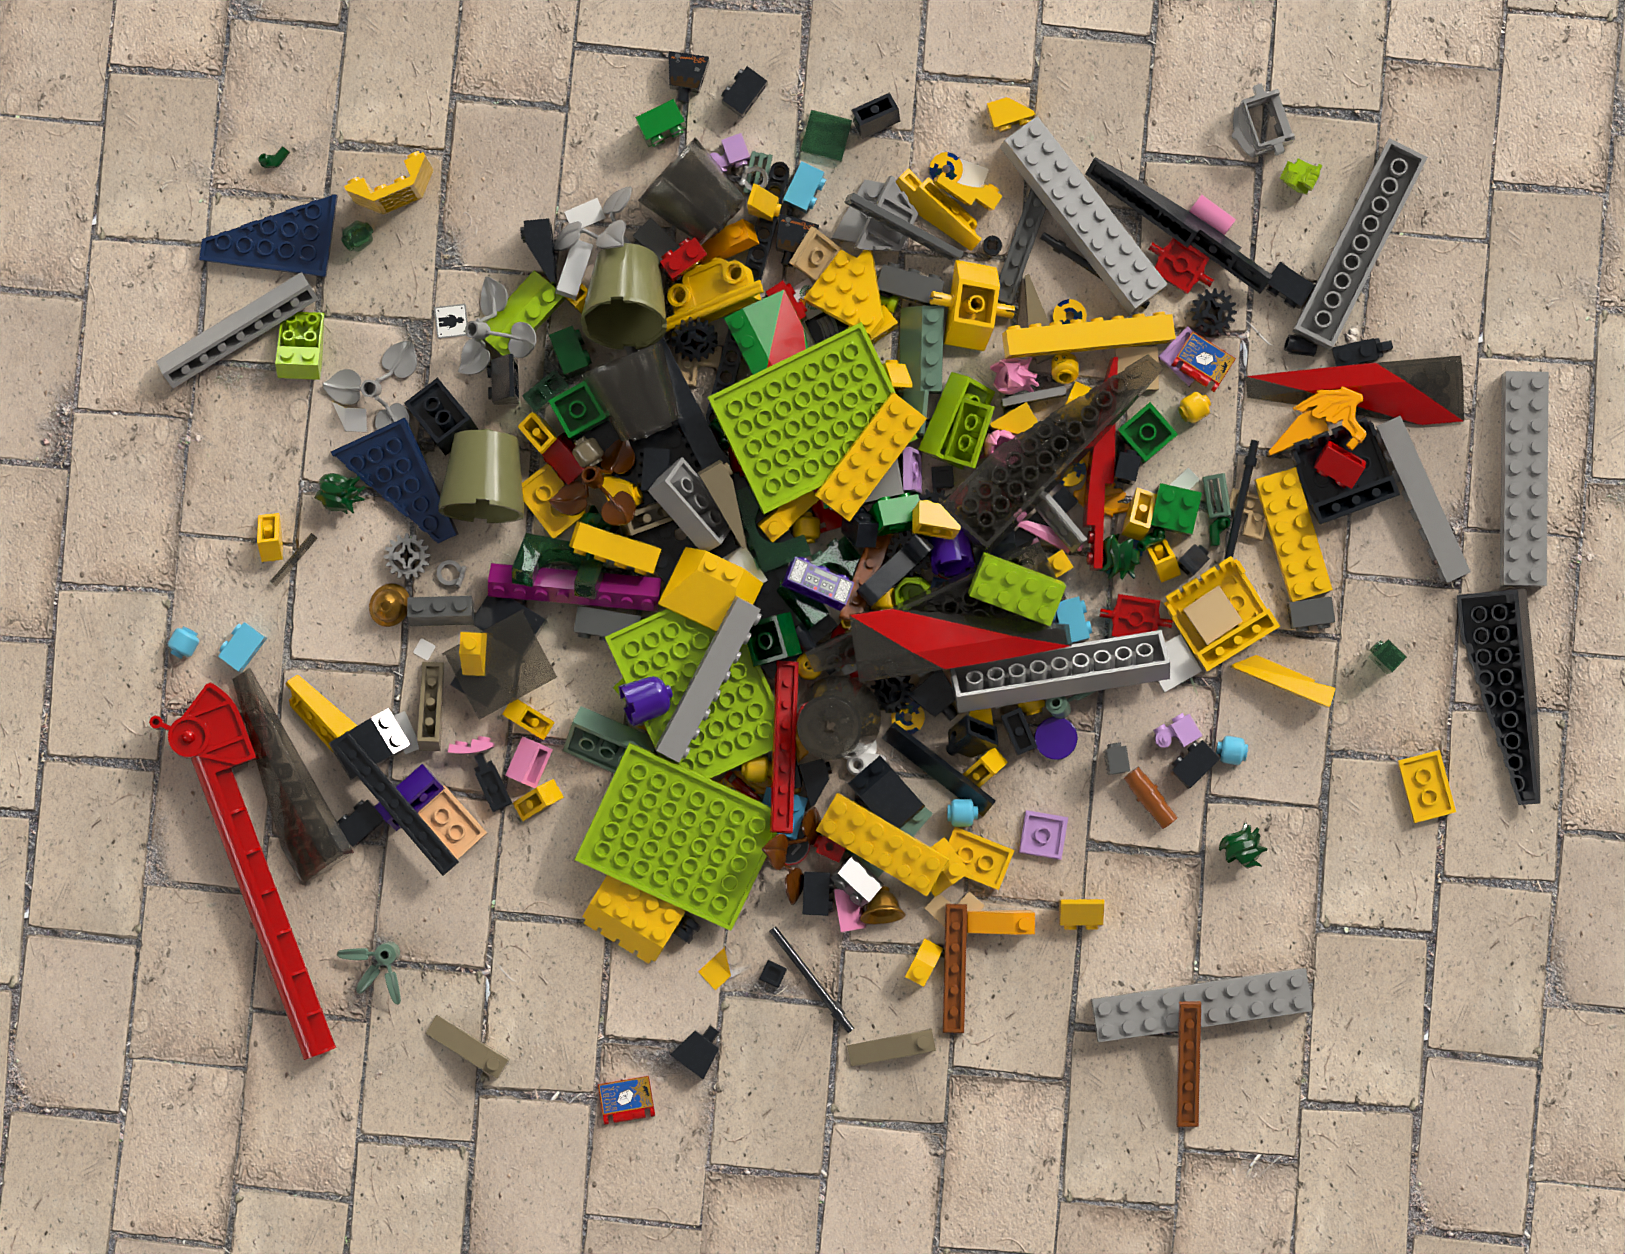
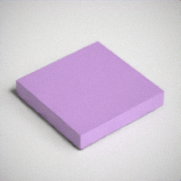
(1171, 353)
(912, 470)
(1043, 834)

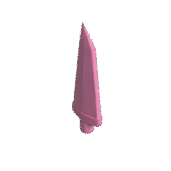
(1046, 534)

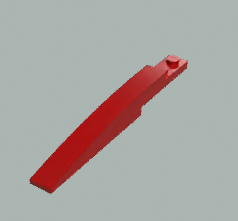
(1099, 474)

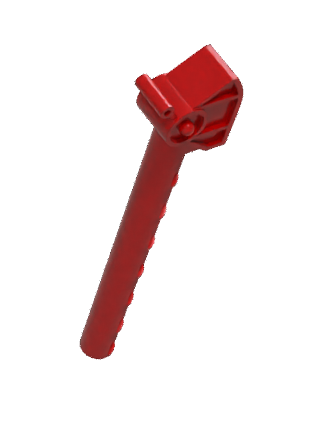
(215, 742)

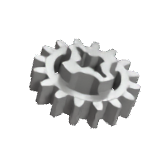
(397, 556)

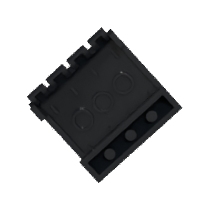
(1328, 498)

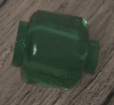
(357, 236)

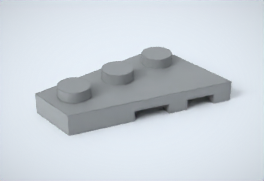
(854, 220)

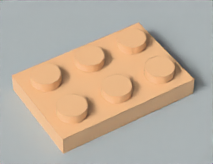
(452, 823)

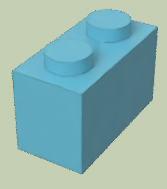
(804, 187)
(1072, 613)
(242, 646)

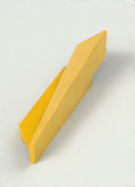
(939, 209)
(1286, 679)
(317, 711)

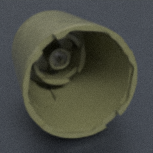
(625, 299)
(483, 478)

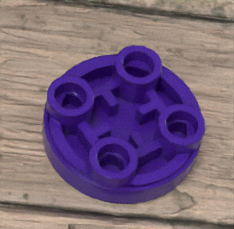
(1056, 738)

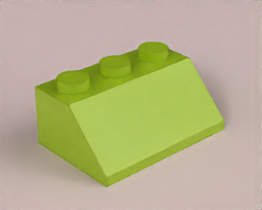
(969, 432)

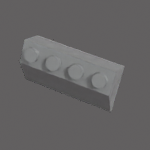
(690, 505)

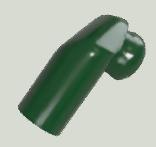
(273, 161)
(722, 440)
(1216, 529)
(1151, 539)

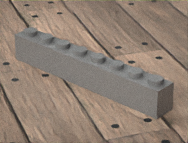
(237, 330)
(1423, 499)
(707, 679)

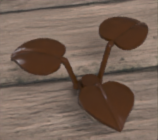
(621, 508)
(777, 849)

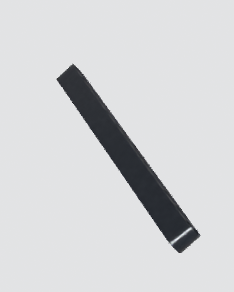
(753, 264)

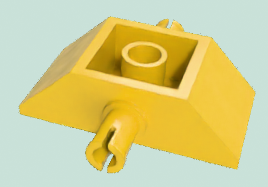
(966, 325)

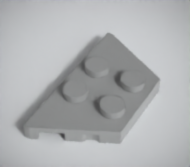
(879, 236)

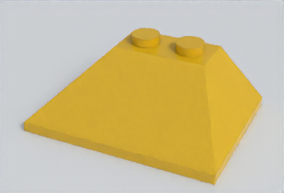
(706, 587)

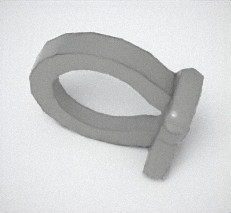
(747, 170)
(462, 570)

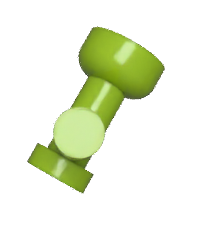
(891, 302)

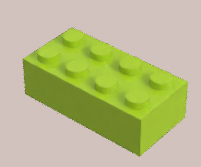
(1017, 589)

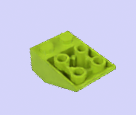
(300, 346)

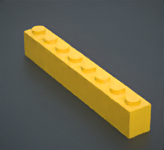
(1088, 336)

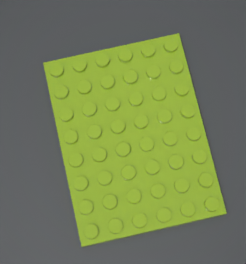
(802, 415)
(672, 649)
(678, 836)

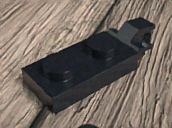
(1360, 351)
(491, 783)

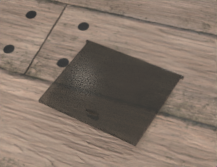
(512, 666)

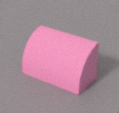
(1212, 215)
(528, 762)
(848, 912)

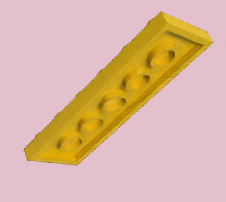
(870, 456)
(1293, 534)
(882, 844)

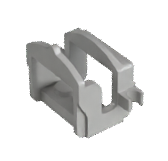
(1244, 129)

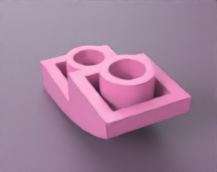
(479, 745)

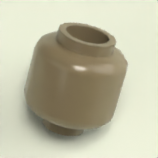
(587, 452)

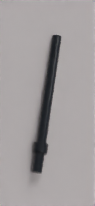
(1060, 247)
(1249, 461)
(837, 1012)

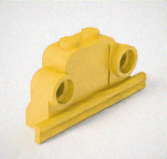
(712, 292)

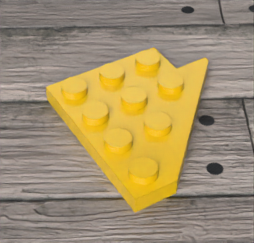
(849, 291)

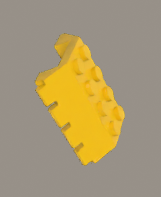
(1256, 618)
(633, 918)

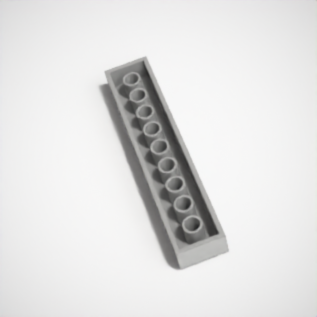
(1083, 215)
(1359, 244)
(1524, 479)
(1062, 672)
(1221, 1003)

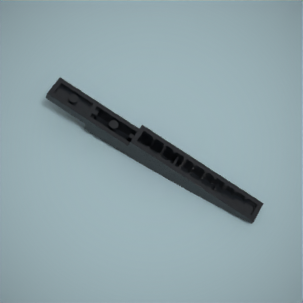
(1179, 223)

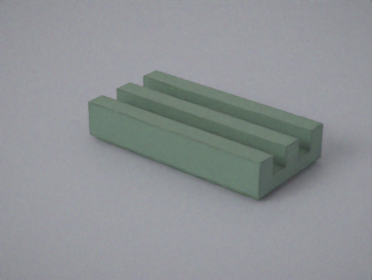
(761, 156)
(1224, 493)

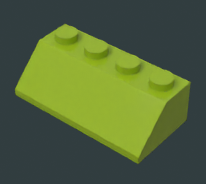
(529, 303)
(943, 420)

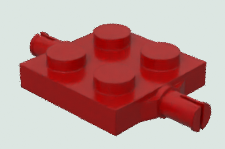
(1181, 265)
(1135, 616)

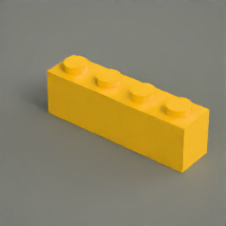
(614, 547)

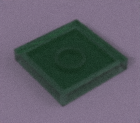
(826, 135)

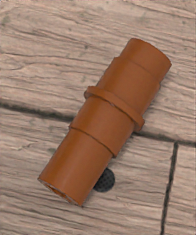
(1150, 797)

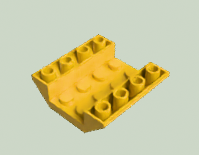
(398, 194)

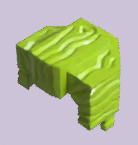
(1301, 176)
(910, 587)

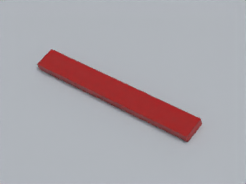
(784, 747)

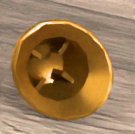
(389, 605)
(882, 908)

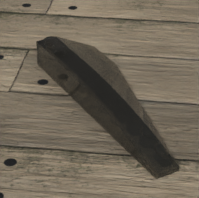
(300, 814)

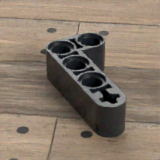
(895, 569)

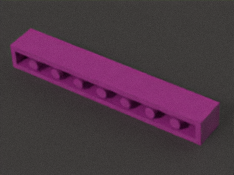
(558, 587)

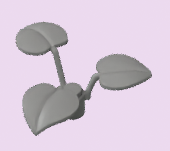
(611, 237)
(474, 355)
(346, 383)

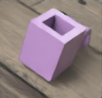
(735, 153)
(1183, 729)

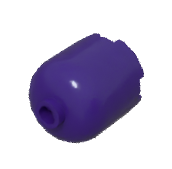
(951, 555)
(645, 699)

